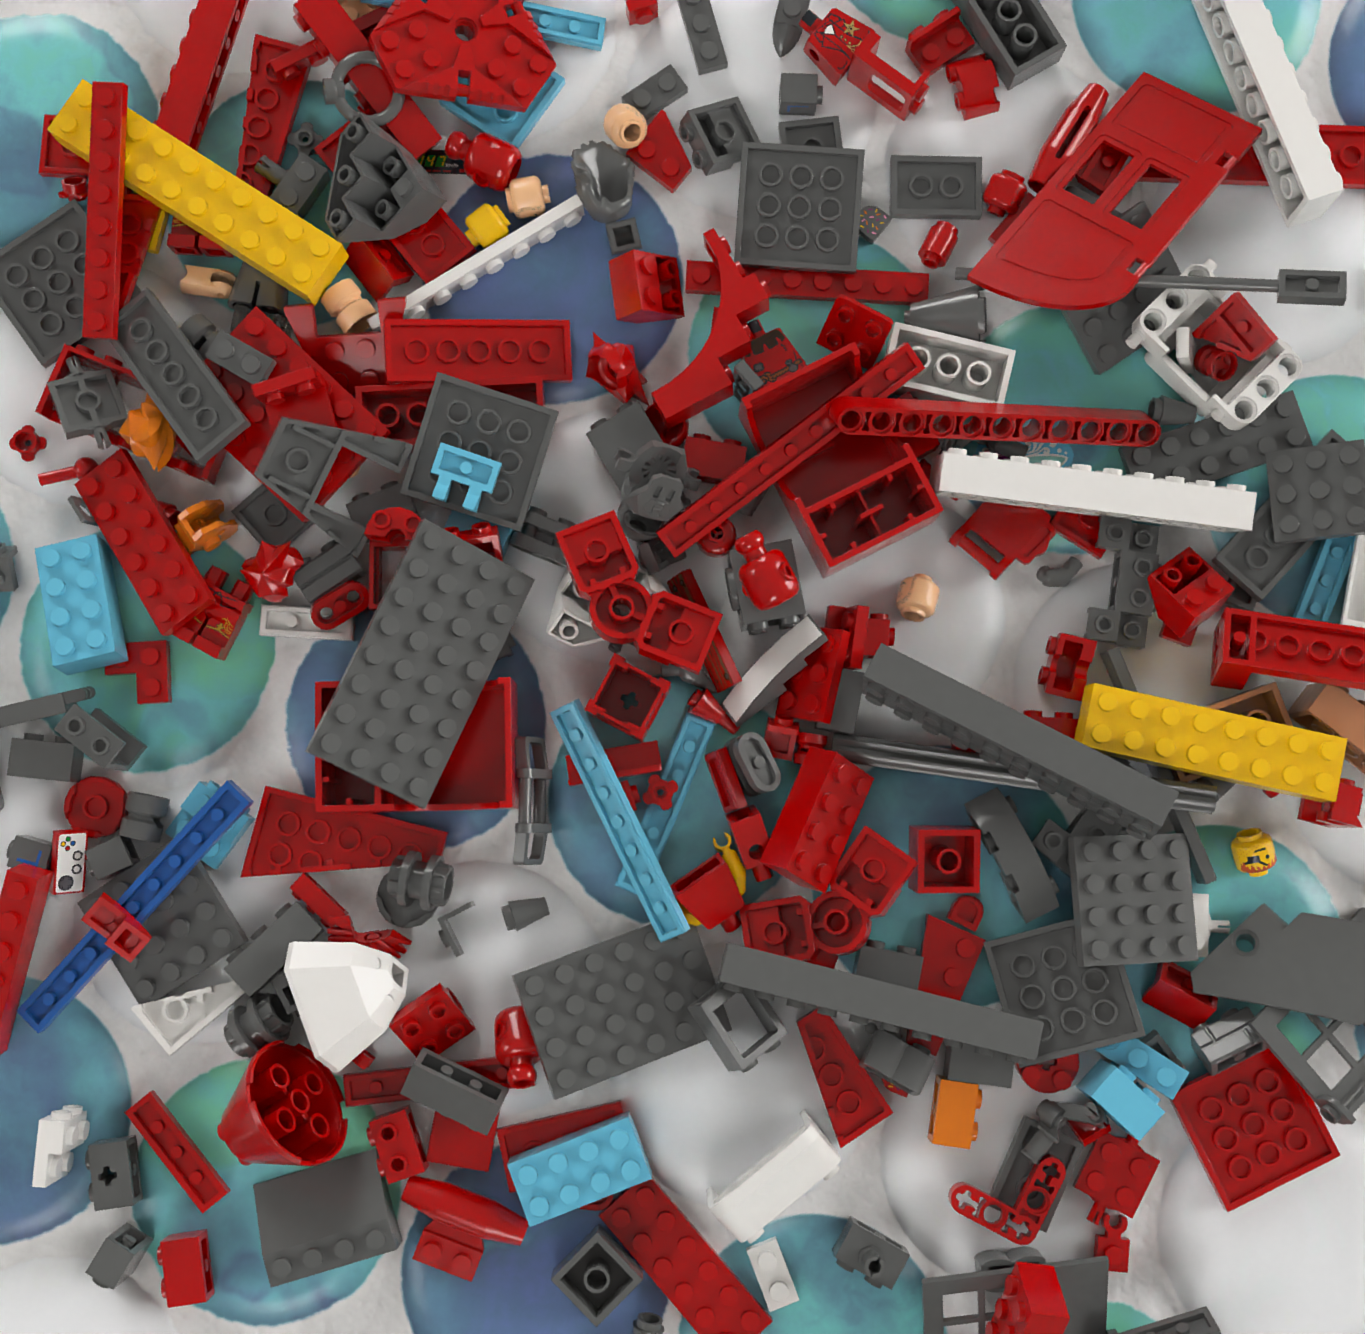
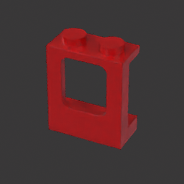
(866, 64)

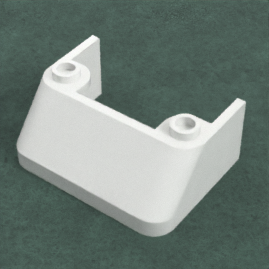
(775, 1182)

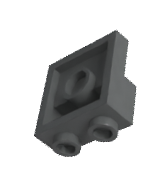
(717, 134)

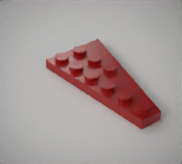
(298, 840)

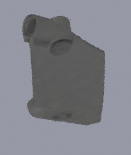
(1296, 967)

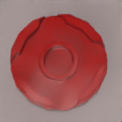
(96, 806)

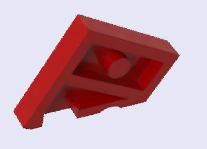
(661, 154)
(1237, 329)

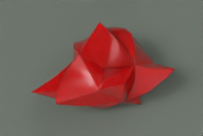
(616, 370)
(272, 570)

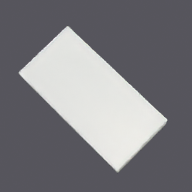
(1185, 349)

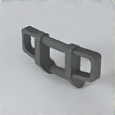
(524, 826)

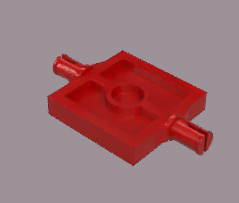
(1115, 1175)

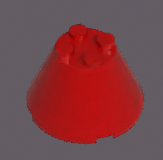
(285, 1110)

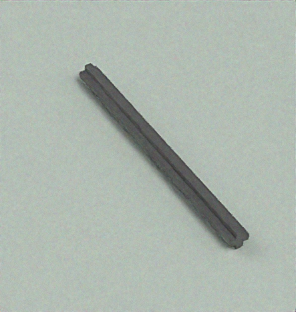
(970, 766)

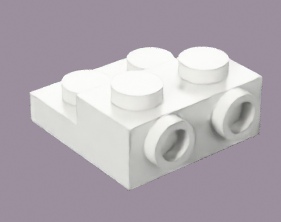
(55, 1138)

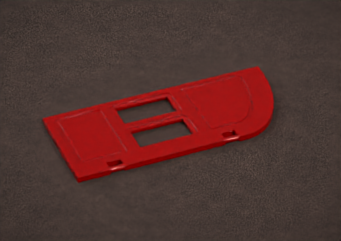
(1079, 253)

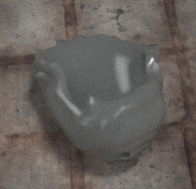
(603, 181)

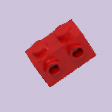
(397, 1144)

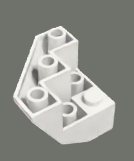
(570, 613)
(343, 996)

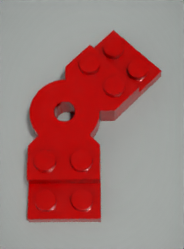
(658, 624)
(862, 889)

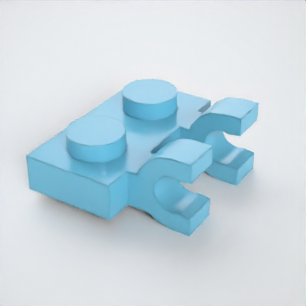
(467, 469)

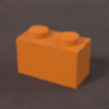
(954, 1113)

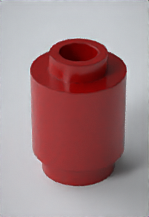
(938, 244)

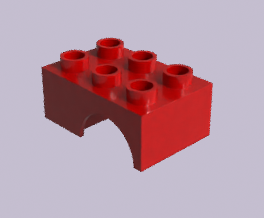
(853, 495)
(475, 777)

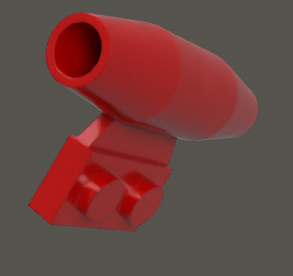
(1068, 134)
(459, 1225)

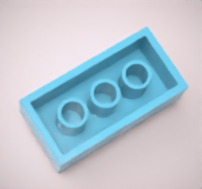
(81, 604)
(579, 1168)

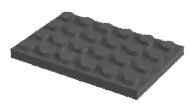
(615, 1006)

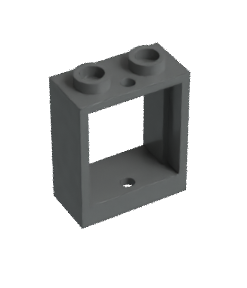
(703, 1014)

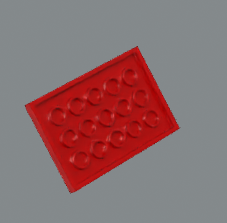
(248, 447)

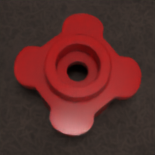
(74, 188)
(19, 440)
(668, 788)

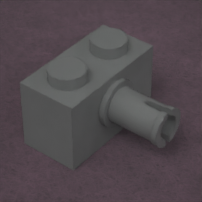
(298, 186)
(870, 1253)

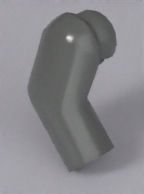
(1059, 576)

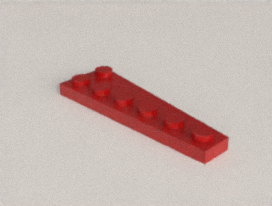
(269, 112)

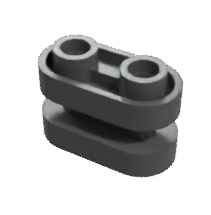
(538, 521)
(753, 764)

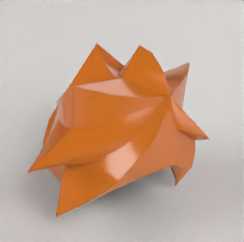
(149, 434)

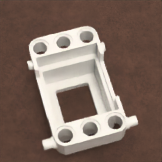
(1240, 390)

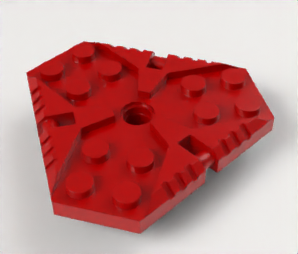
(501, 59)

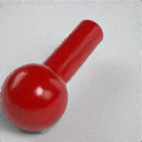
(79, 470)

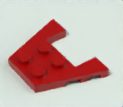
(347, 357)

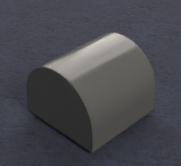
(623, 236)

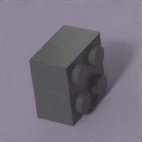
(597, 1275)

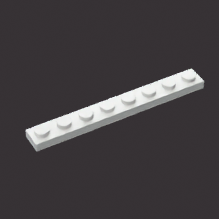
(490, 259)

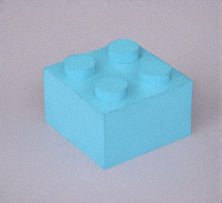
(1123, 1101)

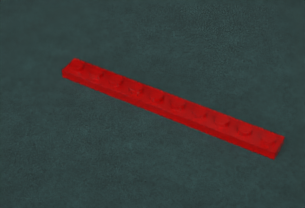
(783, 454)

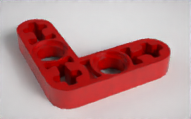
(1020, 1211)

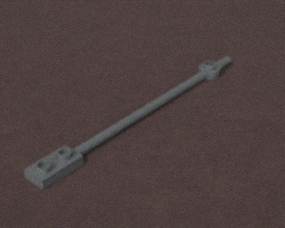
(1291, 285)

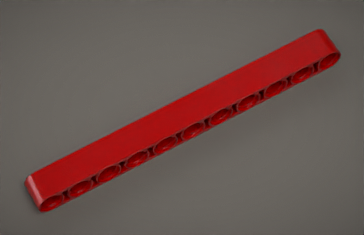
(985, 414)

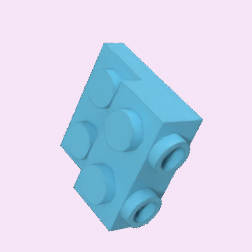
(194, 802)

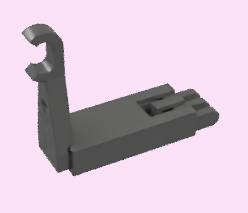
(41, 708)

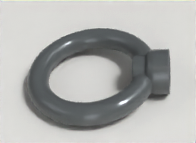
(335, 92)

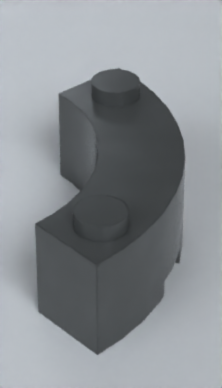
(1021, 869)

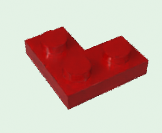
(152, 668)

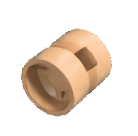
(347, 305)

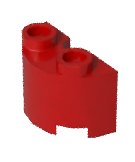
(975, 86)
(391, 523)
(1067, 665)

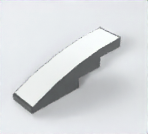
(772, 669)

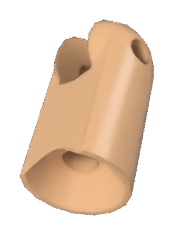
(207, 282)

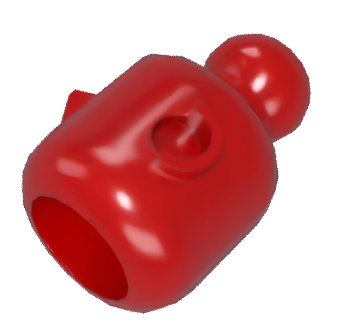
(486, 159)
(766, 574)
(515, 1047)

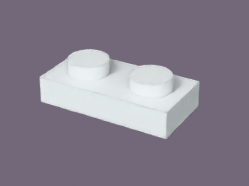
(772, 1274)

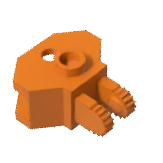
(202, 528)

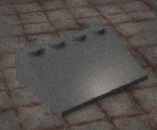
(325, 1218)

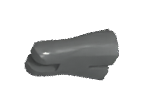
(258, 290)

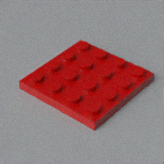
(1252, 1128)

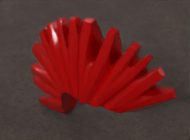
(384, 940)

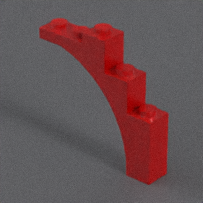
(708, 377)

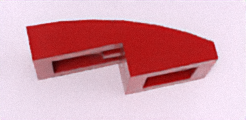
(118, 926)

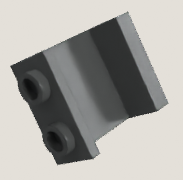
(100, 738)

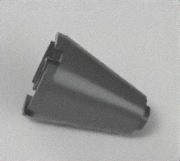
(953, 313)

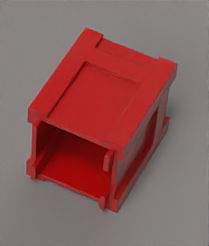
(621, 680)

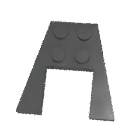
(301, 459)

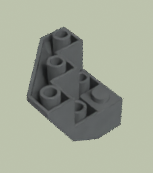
(377, 186)

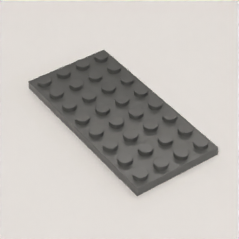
(421, 665)

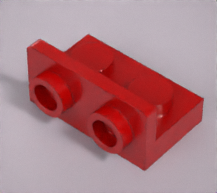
(939, 42)
(854, 620)

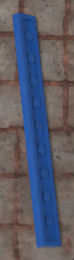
(140, 901)

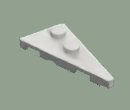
(182, 1016)

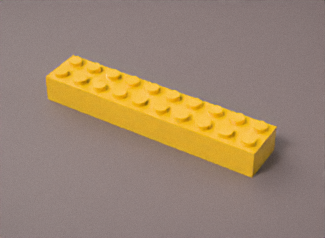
(212, 201)

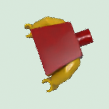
(713, 890)

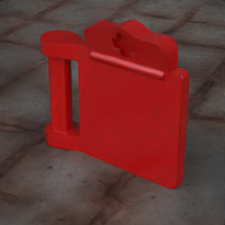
(1010, 530)

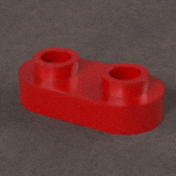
(341, 606)

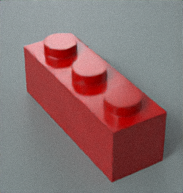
(317, 899)

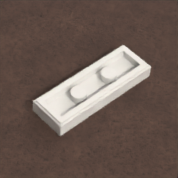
(297, 623)

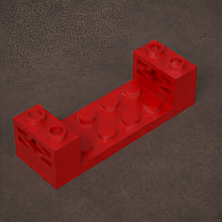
(1286, 649)

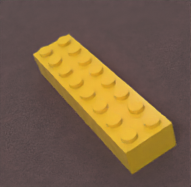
(1211, 743)

